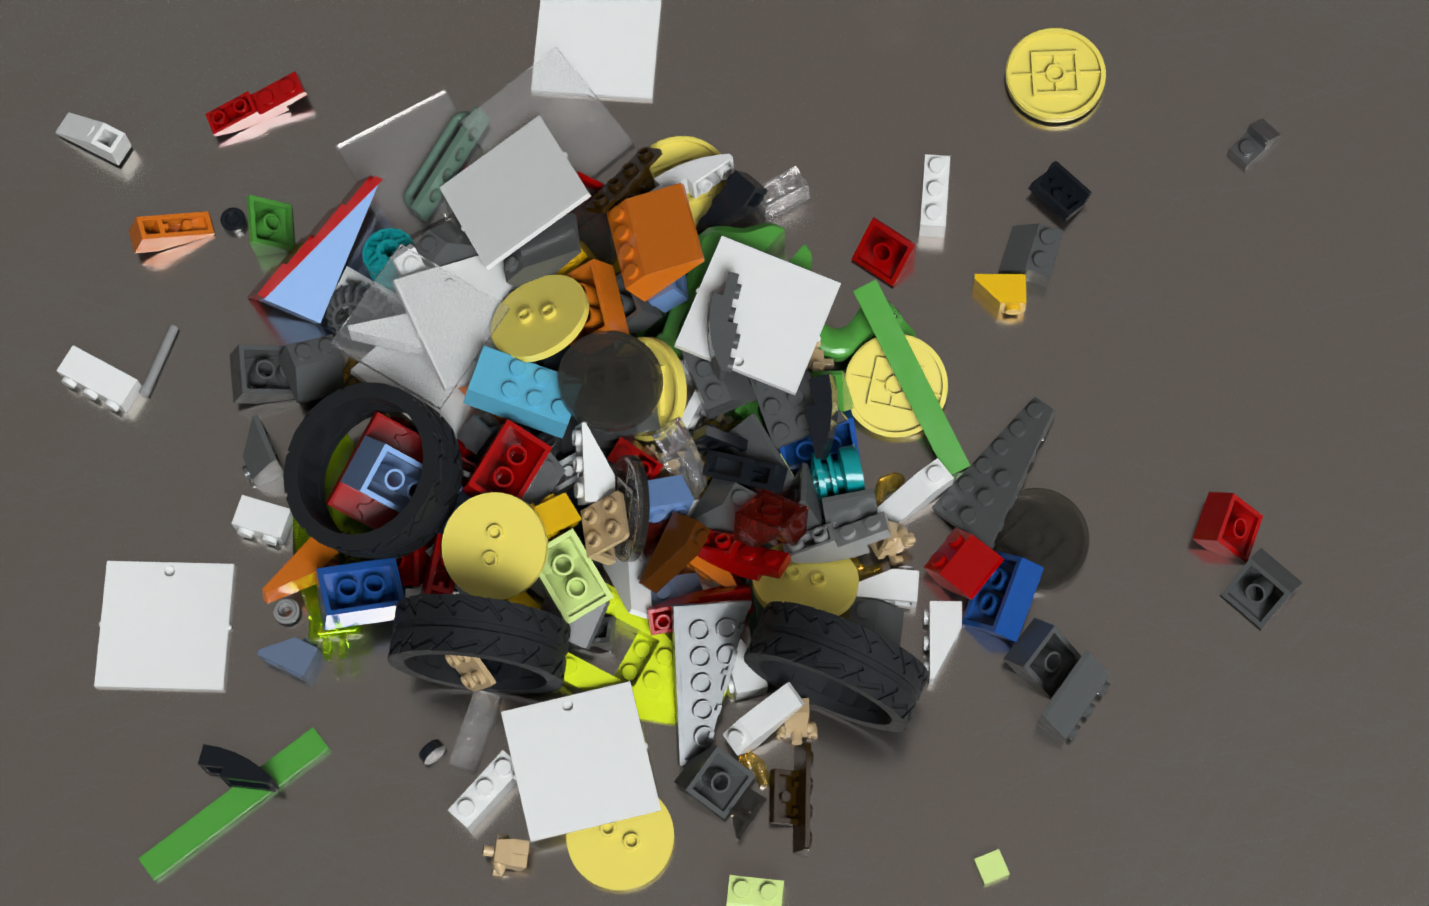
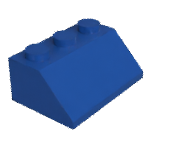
(801, 450)
(358, 593)
(1004, 598)

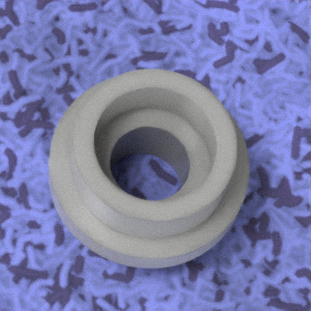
(283, 604)

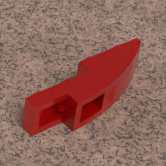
(258, 107)
(743, 560)
(660, 614)

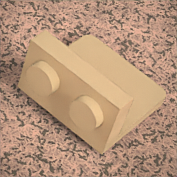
(605, 527)
(472, 672)

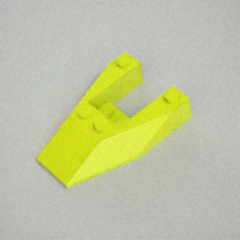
(645, 665)

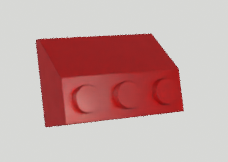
(508, 463)

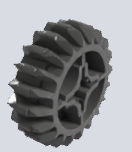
(344, 296)

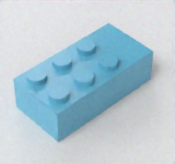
(517, 392)

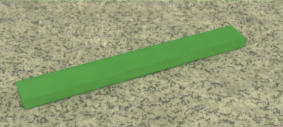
(911, 377)
(231, 806)

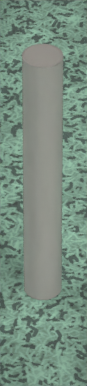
(158, 360)

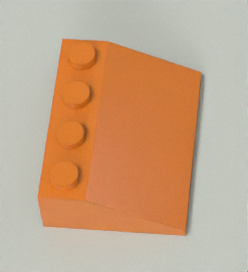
(655, 240)

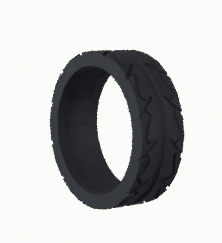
(319, 437)
(484, 628)
(837, 665)

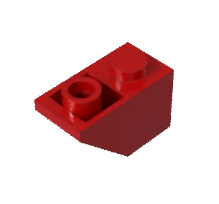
(630, 446)

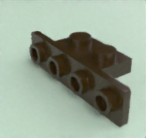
(628, 182)
(792, 797)

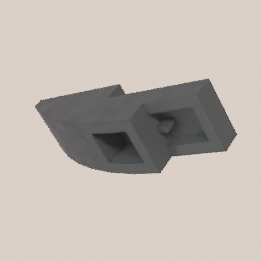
(721, 329)

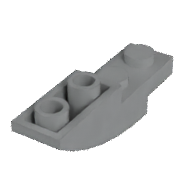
(846, 542)

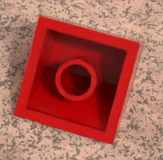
(1228, 526)
(963, 564)

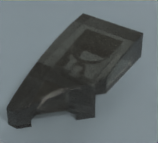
(746, 811)

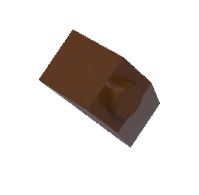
(675, 550)

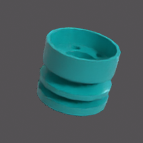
(380, 246)
(837, 474)

